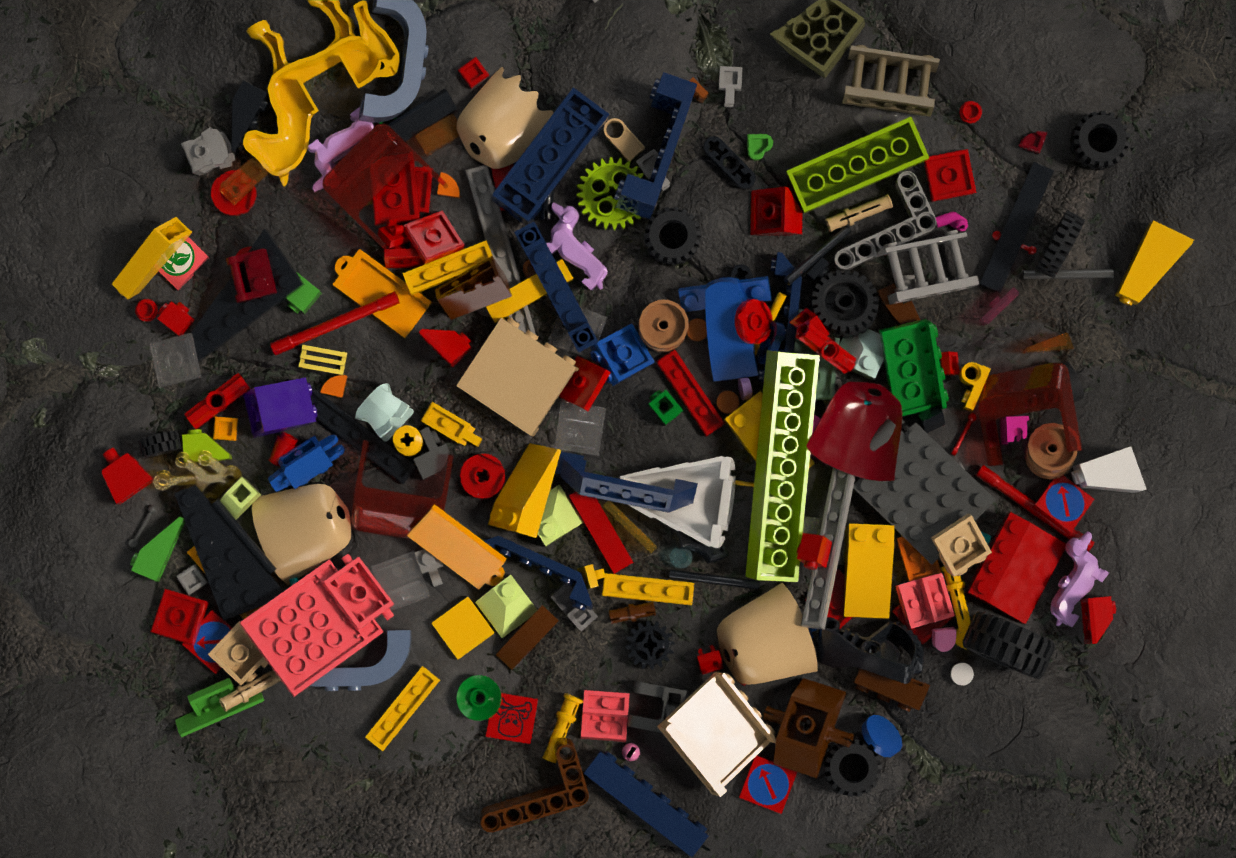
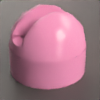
(635, 754)

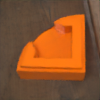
(452, 189)
(335, 386)

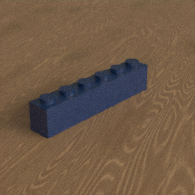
(646, 804)

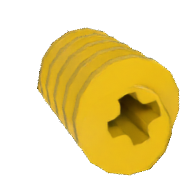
(401, 435)

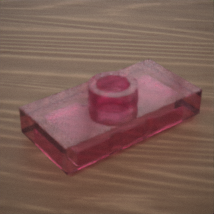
(998, 305)

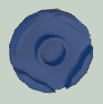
(881, 735)

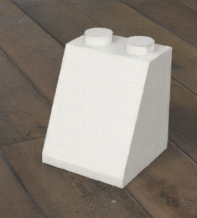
(1110, 472)

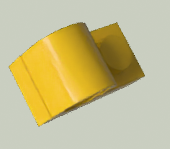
(971, 396)

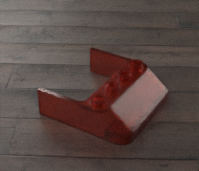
(369, 170)
(1027, 392)
(391, 511)

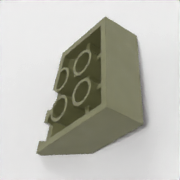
(820, 34)

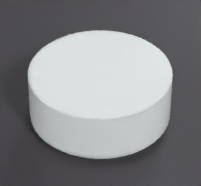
(961, 674)

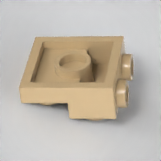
(961, 545)
(238, 655)

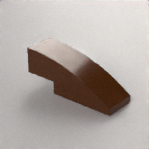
(899, 312)
(527, 637)

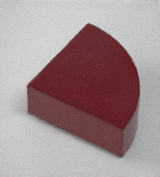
(1033, 142)

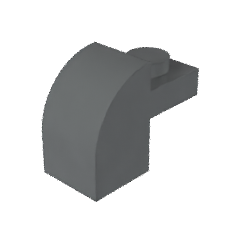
(434, 460)

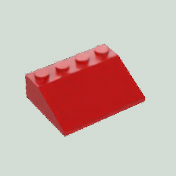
(1017, 567)

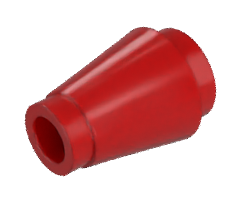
(283, 444)

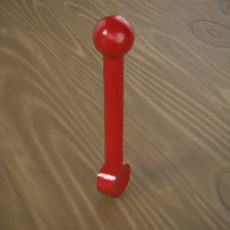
(1031, 250)
(971, 418)

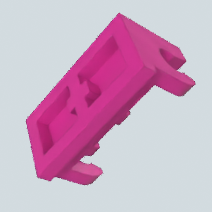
(1012, 427)

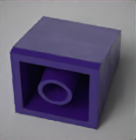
(280, 407)

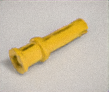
(958, 585)
(565, 718)

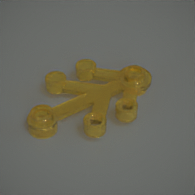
(201, 476)

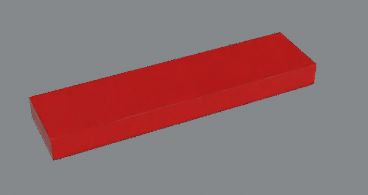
(690, 392)
(602, 531)

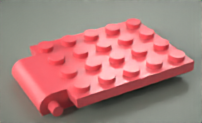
(319, 622)

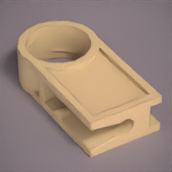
(627, 143)

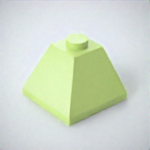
(558, 517)
(506, 606)

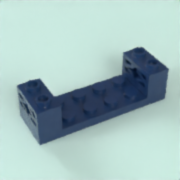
(674, 97)
(549, 156)

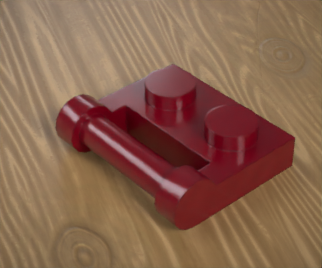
(258, 273)

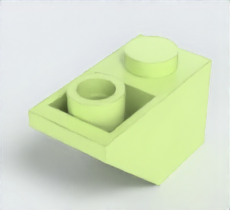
(240, 497)

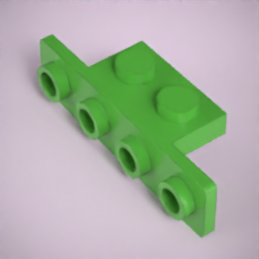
(208, 709)

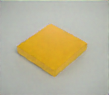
(463, 628)

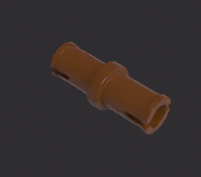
(632, 612)

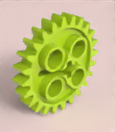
(606, 175)

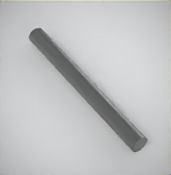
(1070, 274)

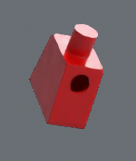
(124, 475)

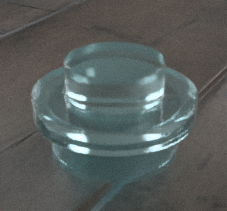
(680, 558)

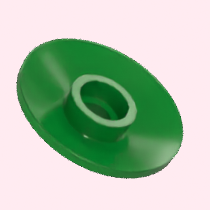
(468, 702)

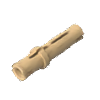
(834, 222)
(249, 690)

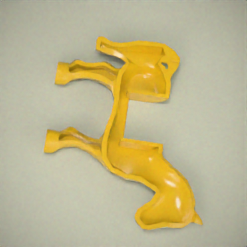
(286, 90)

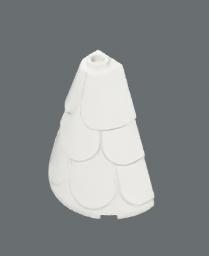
(712, 502)

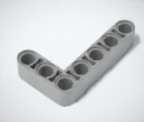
(892, 233)

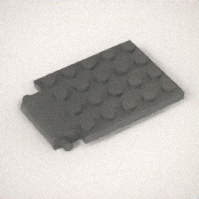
(926, 492)

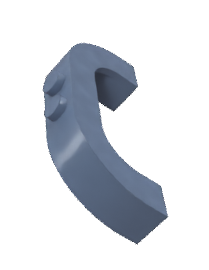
(409, 16)
(395, 657)

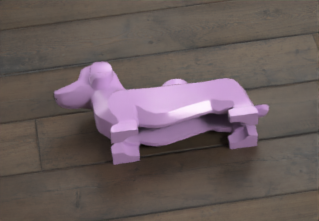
(336, 145)
(572, 250)
(1078, 582)

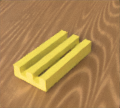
(303, 356)

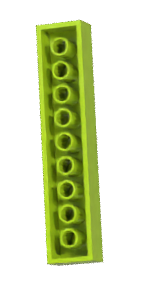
(782, 466)

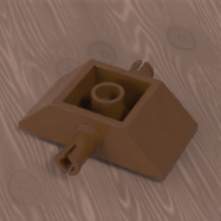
(802, 748)

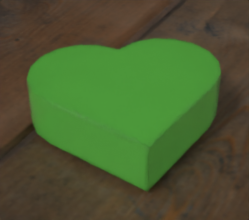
(757, 145)

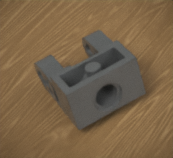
(672, 699)

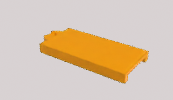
(367, 280)
(458, 548)

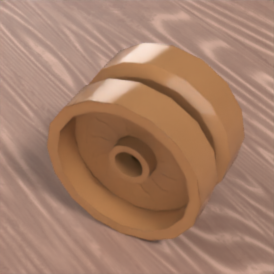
(663, 339)
(1048, 463)

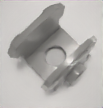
(208, 151)

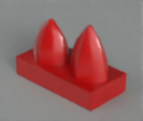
(402, 258)

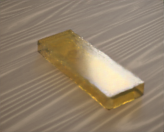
(630, 526)

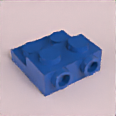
(621, 354)

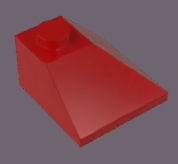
(775, 213)
(447, 344)
(1096, 617)

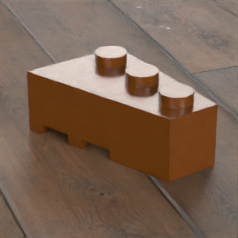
(474, 289)
(908, 695)

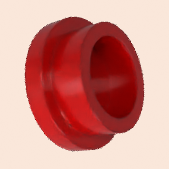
(970, 112)
(146, 310)

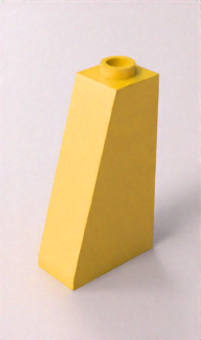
(151, 257)
(1153, 258)

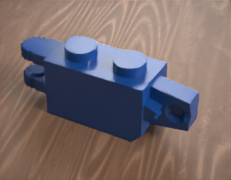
(305, 462)

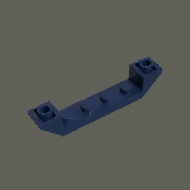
(781, 269)
(556, 286)
(626, 491)
(579, 594)

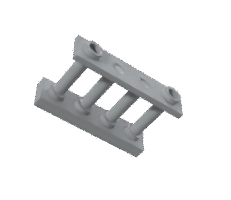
(922, 289)

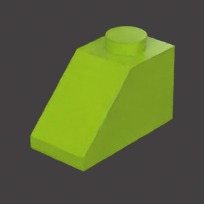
(196, 442)

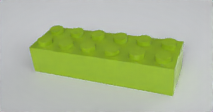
(857, 165)

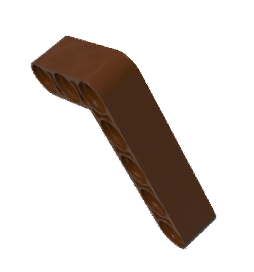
(542, 796)

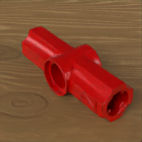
(818, 341)
(205, 410)

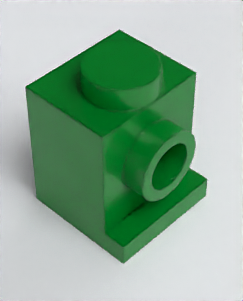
(673, 407)

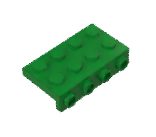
(914, 366)

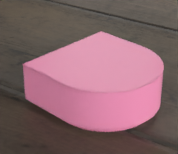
(944, 638)

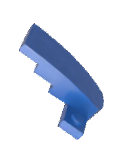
(720, 298)

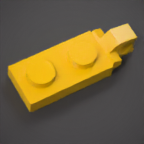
(450, 425)

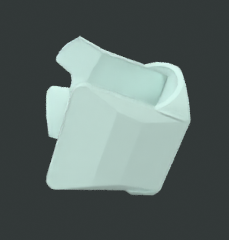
(384, 412)

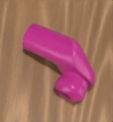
(954, 220)

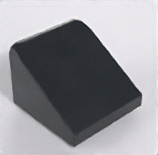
(932, 419)

